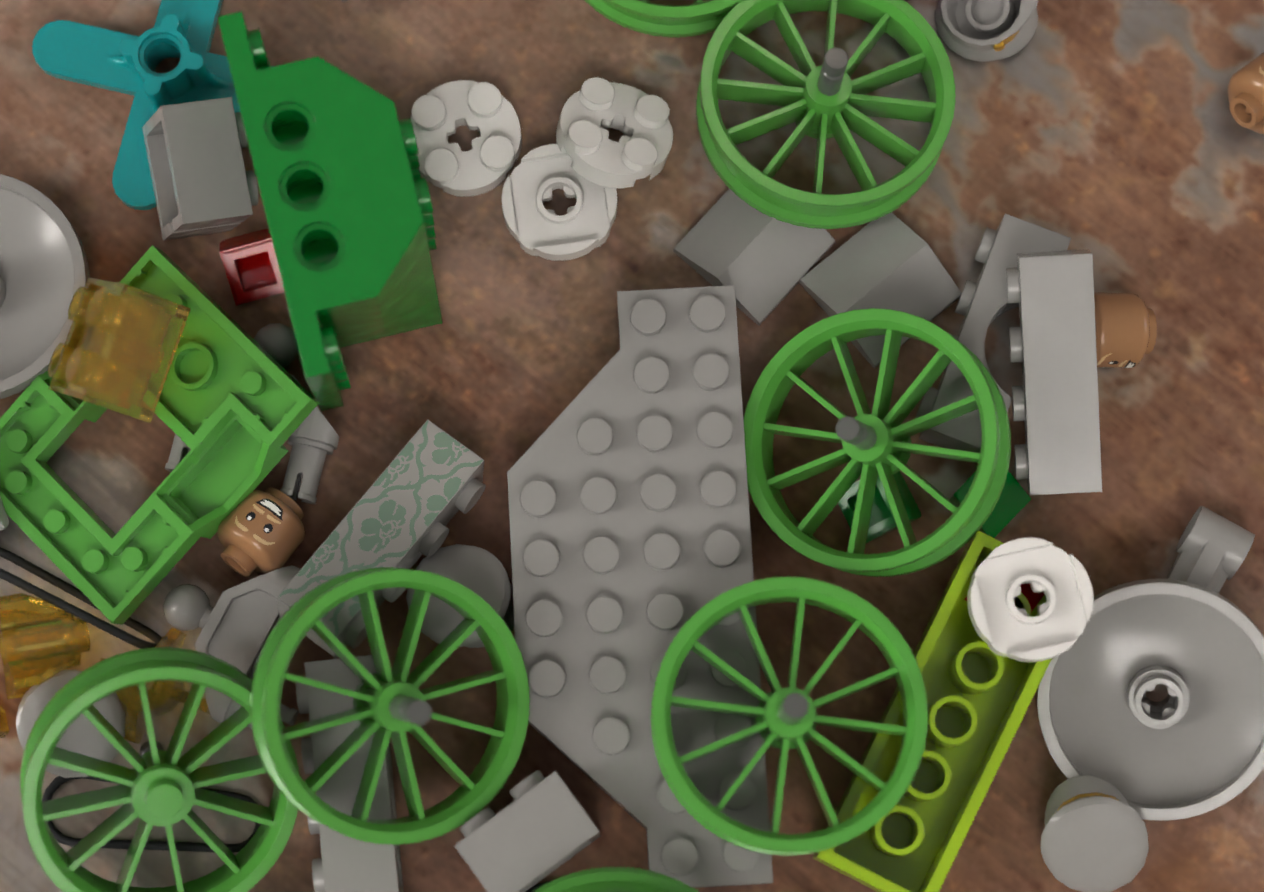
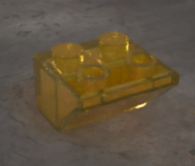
(117, 348)

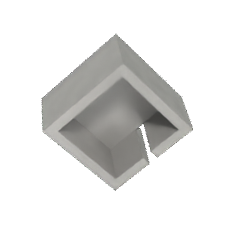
(199, 168)
(528, 836)

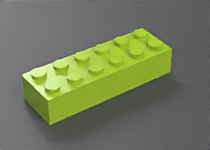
(972, 719)

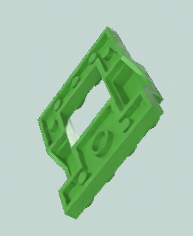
(218, 398)

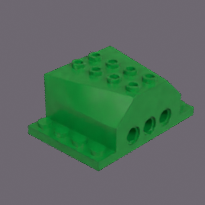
(338, 202)

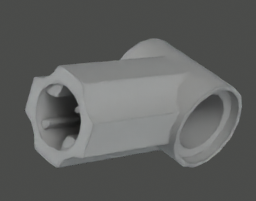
(1210, 550)

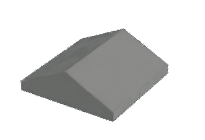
(752, 252)
(882, 269)

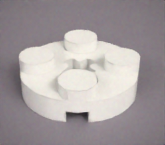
(619, 107)
(481, 109)
(540, 229)
(1048, 570)

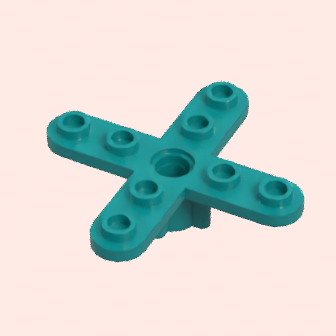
(128, 66)

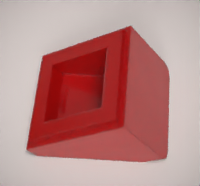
(251, 266)

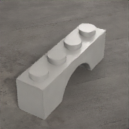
(980, 306)

